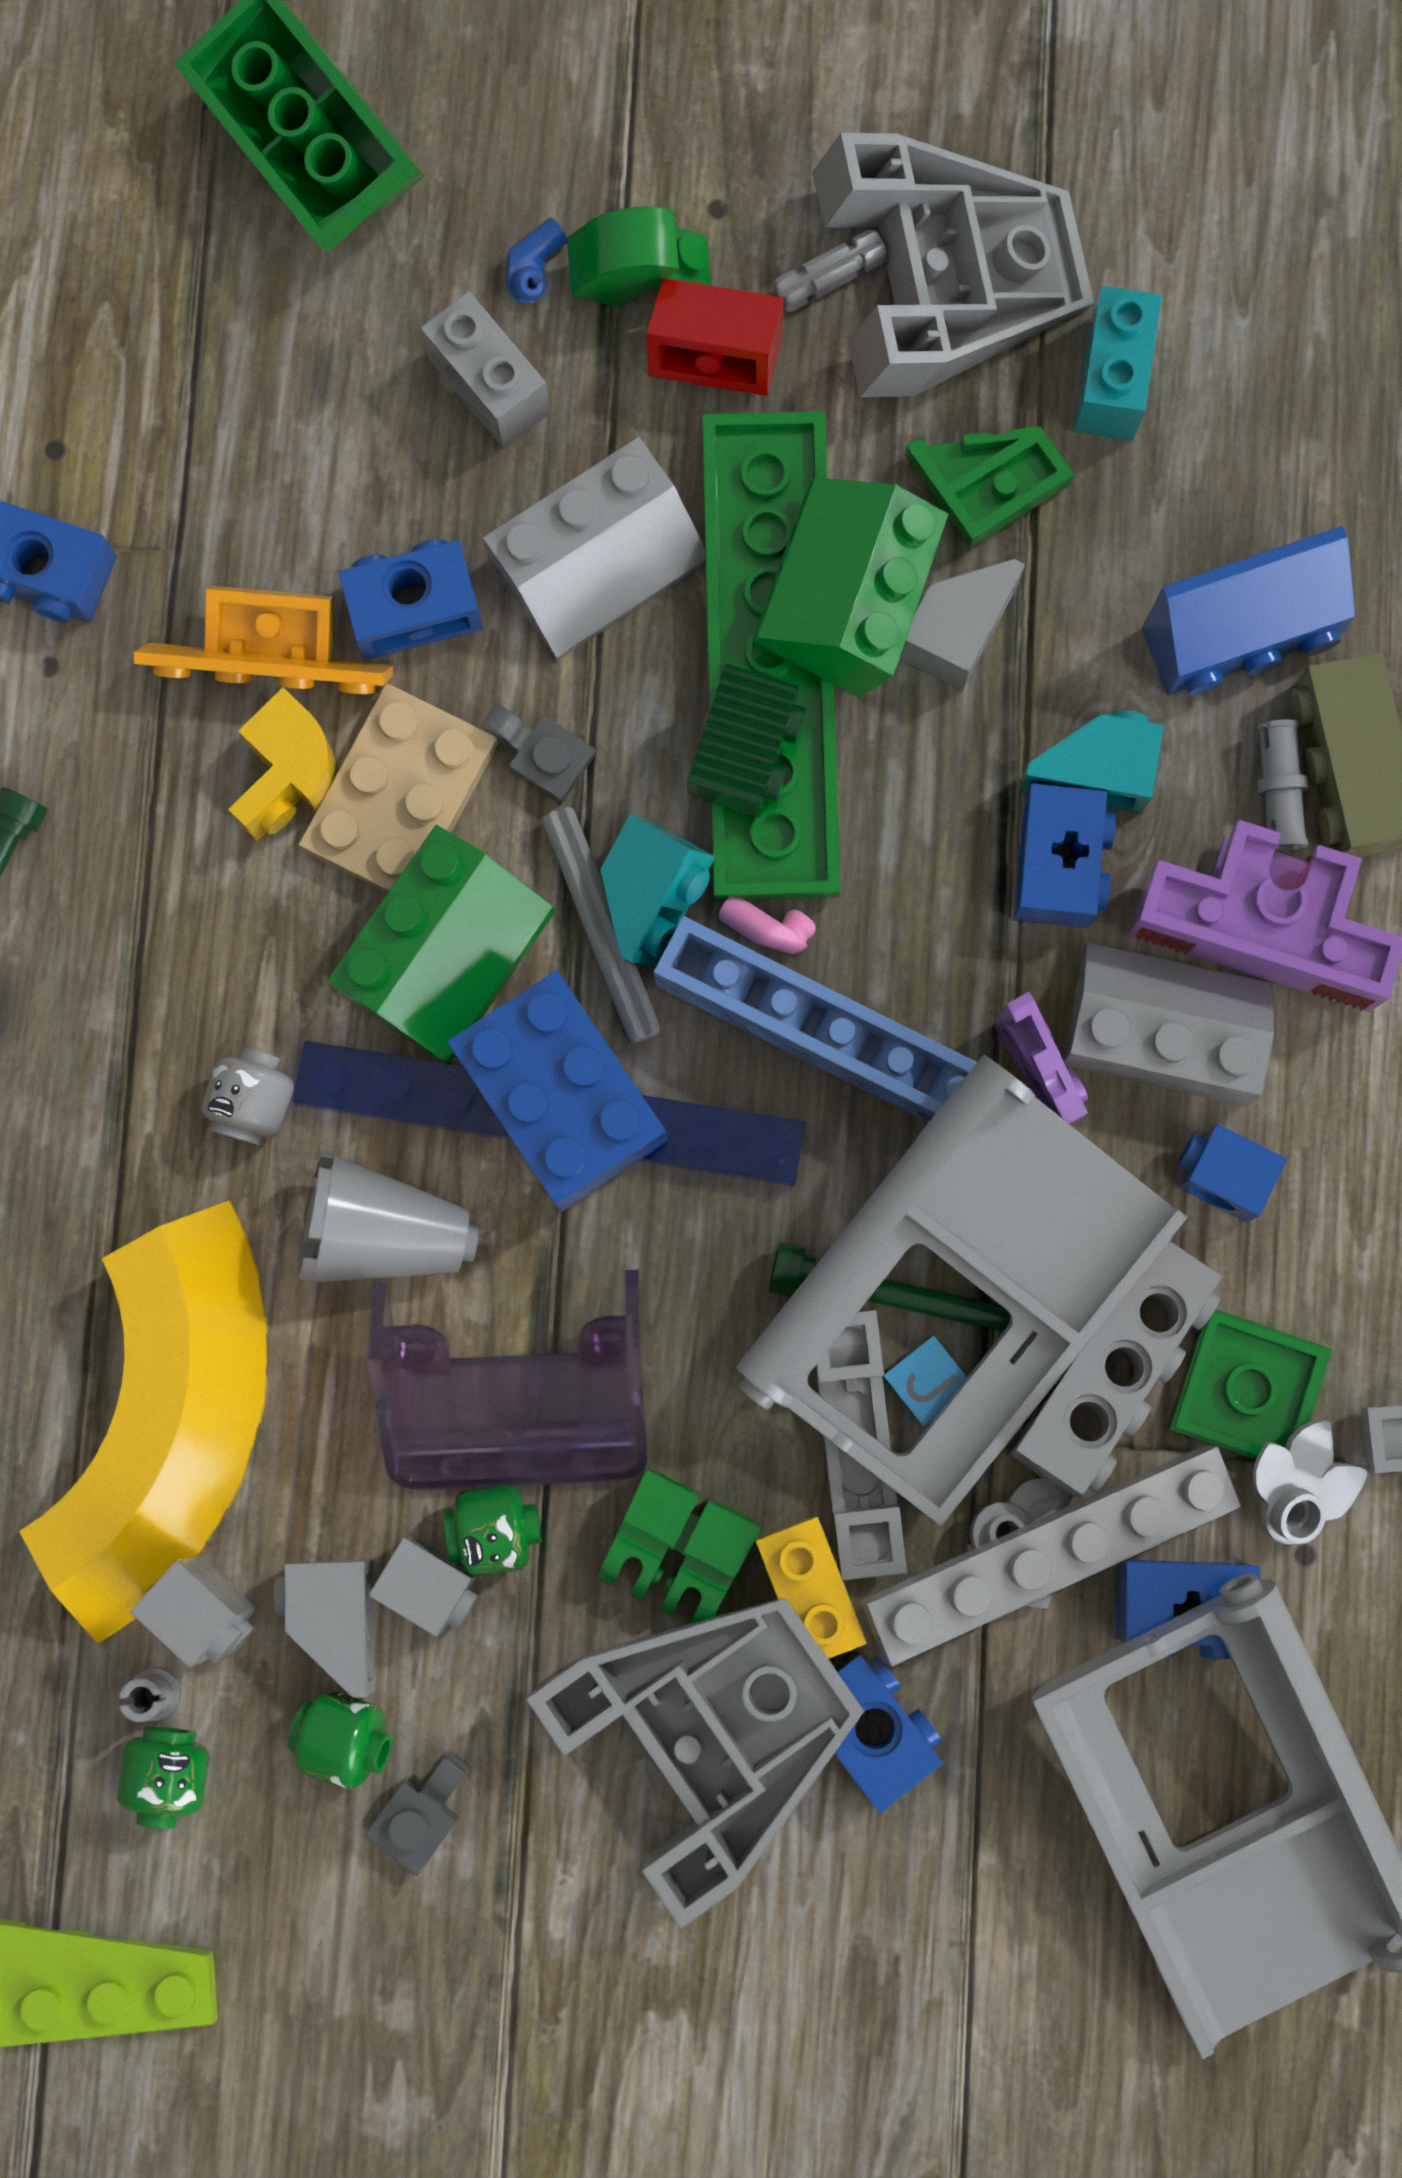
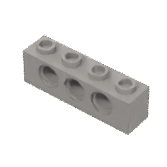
(1047, 1439)

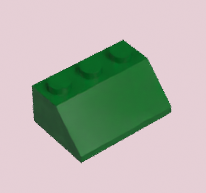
(851, 581)
(441, 943)

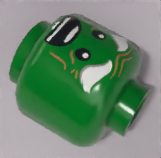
(491, 1530)
(340, 1739)
(163, 1776)

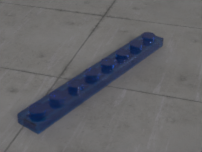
(447, 1099)

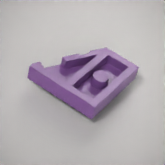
(1039, 1060)

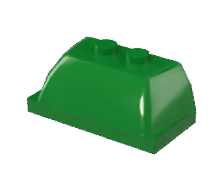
(298, 119)

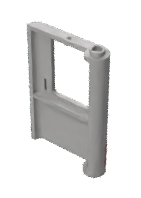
(1022, 1216)
(1274, 1895)

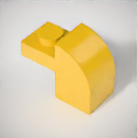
(298, 761)

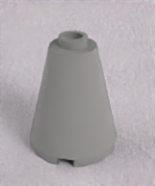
(379, 1227)

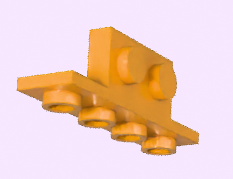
(266, 636)

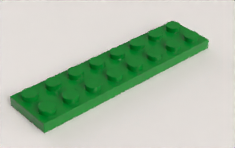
(752, 495)

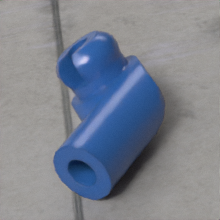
(527, 261)

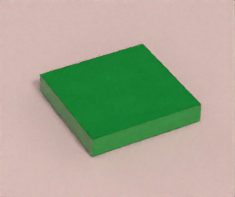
(1247, 1385)

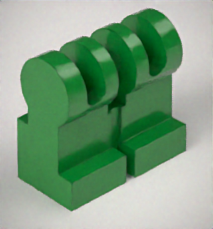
(663, 1519)

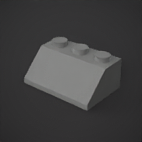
(596, 548)
(1170, 1025)

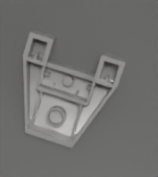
(968, 257)
(733, 1718)

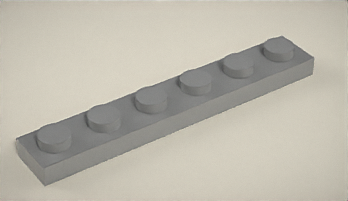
(1049, 1554)

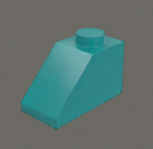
(1106, 754)

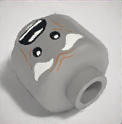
(247, 1097)

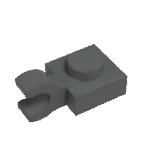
(545, 757)
(416, 1816)

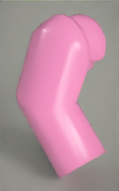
(762, 929)

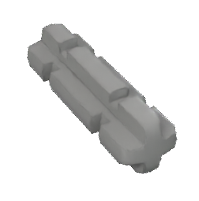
(830, 270)

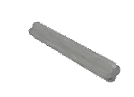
(592, 906)

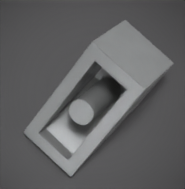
(958, 621)
(332, 1618)

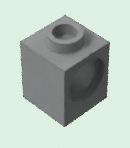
(425, 1587)

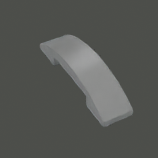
(861, 1503)

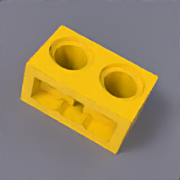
(808, 1577)

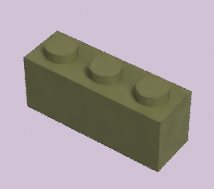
(1353, 752)

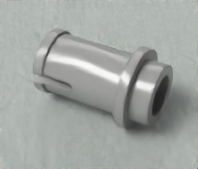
(159, 1683)

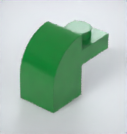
(632, 252)

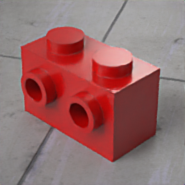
(719, 331)

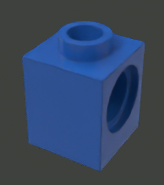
(1229, 1172)

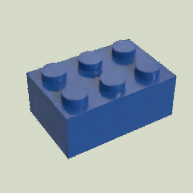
(558, 1091)

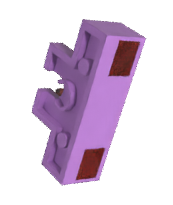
(1272, 919)

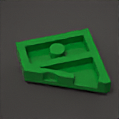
(990, 477)

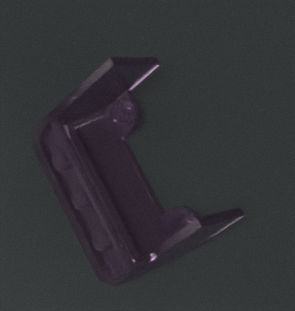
(509, 1415)

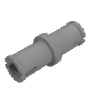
(1283, 782)

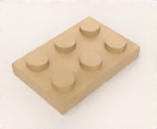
(397, 782)

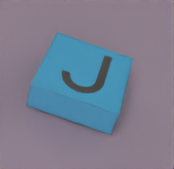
(925, 1380)

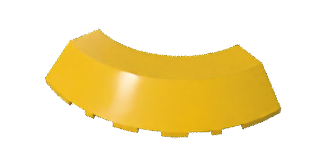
(179, 1421)

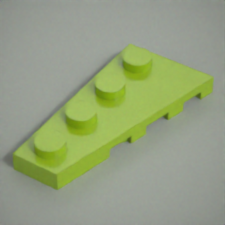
(97, 1986)

